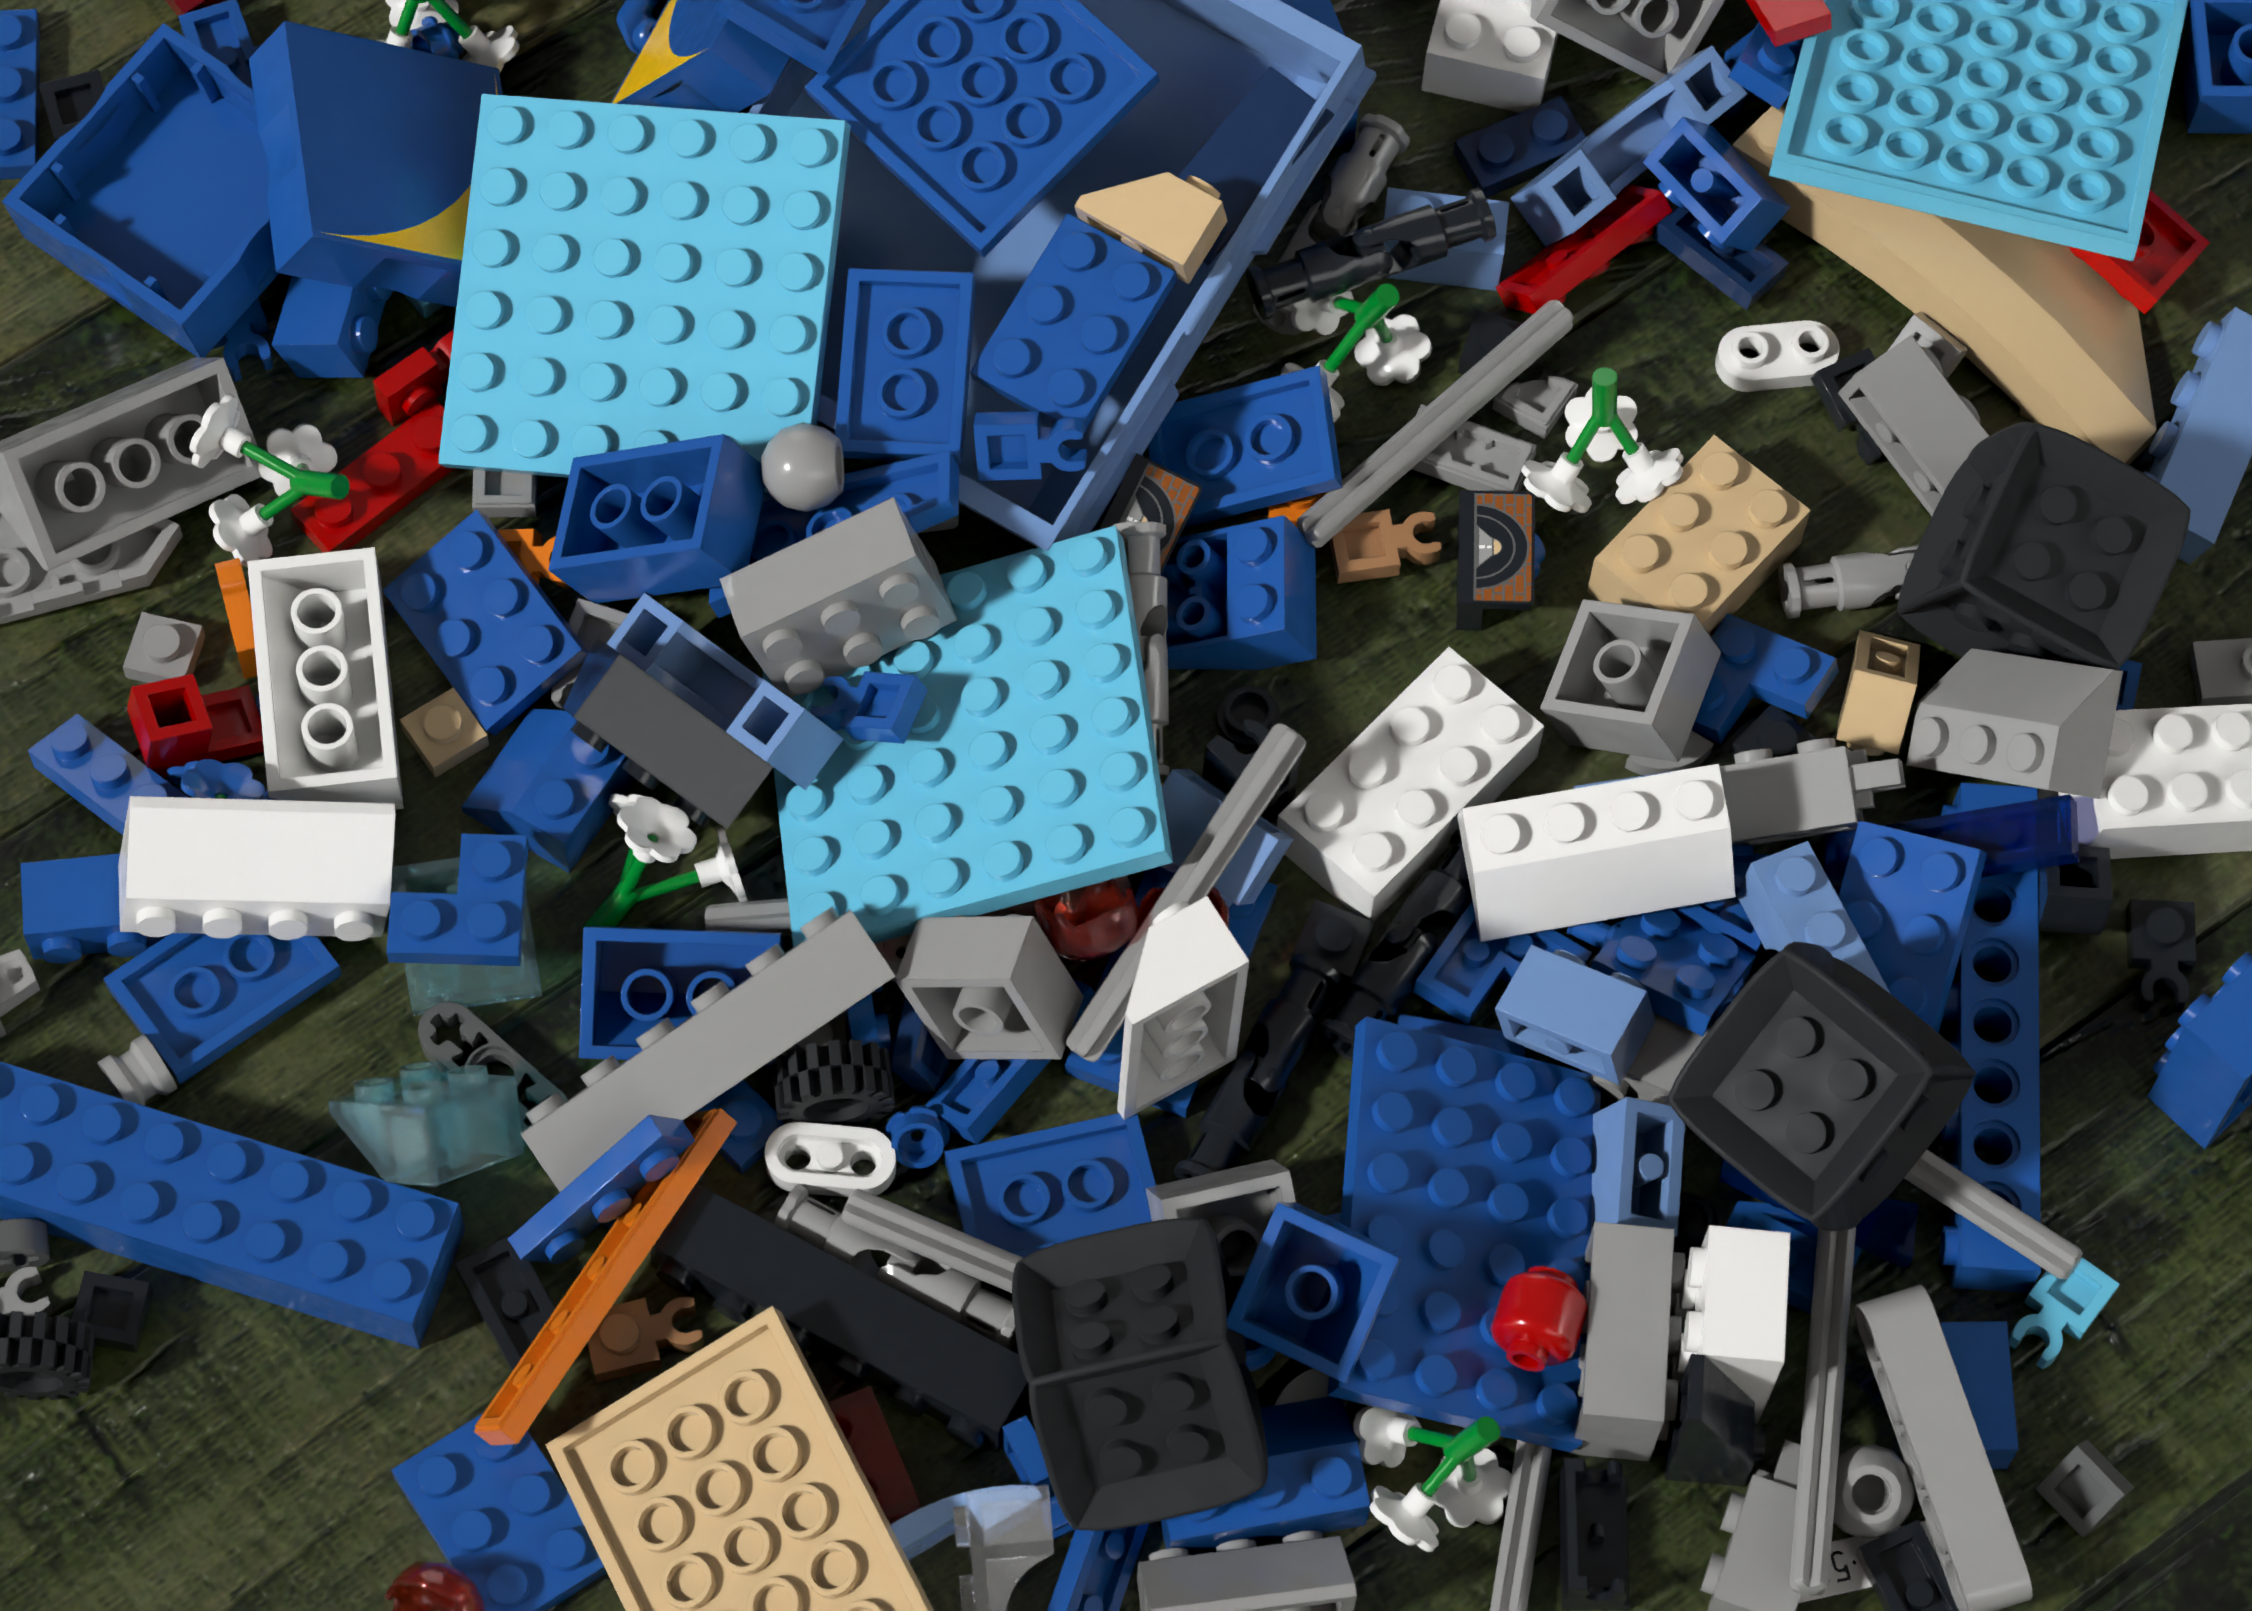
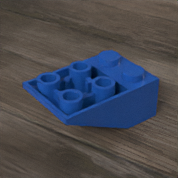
(1241, 598)

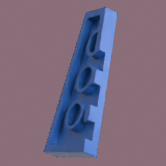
(921, 486)

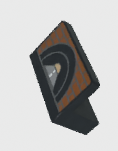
(1154, 495)
(1494, 554)

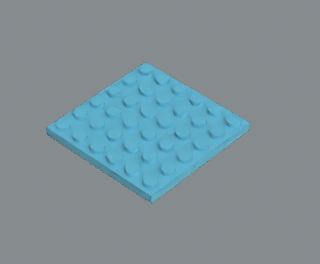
(1989, 112)
(639, 280)
(1018, 770)

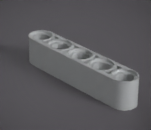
(1943, 1451)

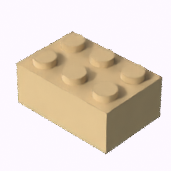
(1702, 540)

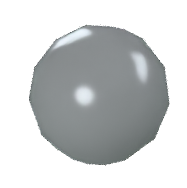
(803, 467)
(1872, 1491)

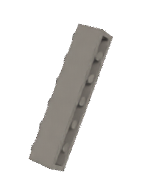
(712, 1049)

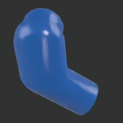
(636, 22)

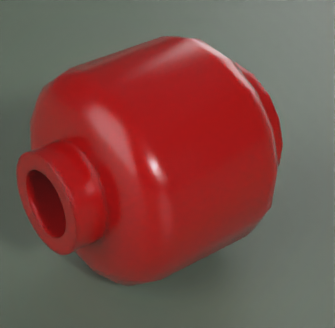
(1539, 1318)

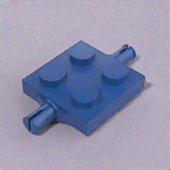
(1679, 964)

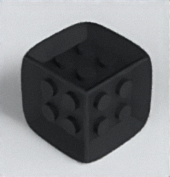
(2044, 551)
(1820, 1086)
(1137, 1375)

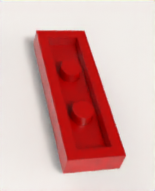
(1585, 251)
(380, 484)

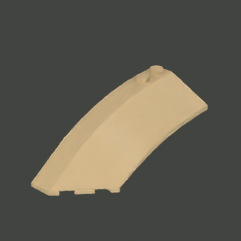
(2020, 304)

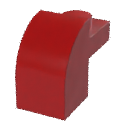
(183, 726)

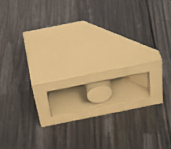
(1159, 218)
(1878, 693)

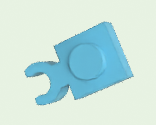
(2064, 1306)

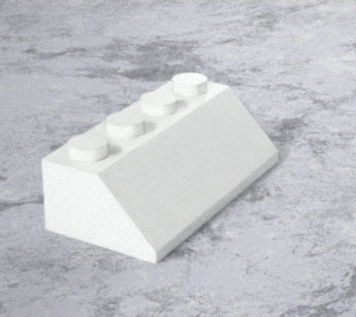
(325, 678)
(1598, 852)
(256, 867)
(1181, 1005)

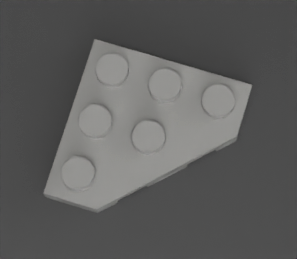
(107, 571)

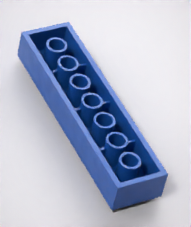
(224, 1207)

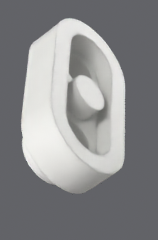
(1780, 358)
(831, 1156)

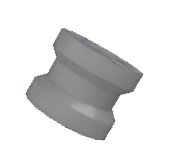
(137, 1073)

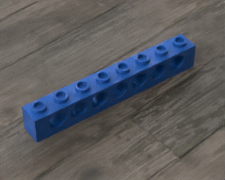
(2007, 1066)

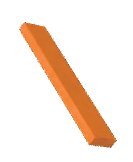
(599, 1285)

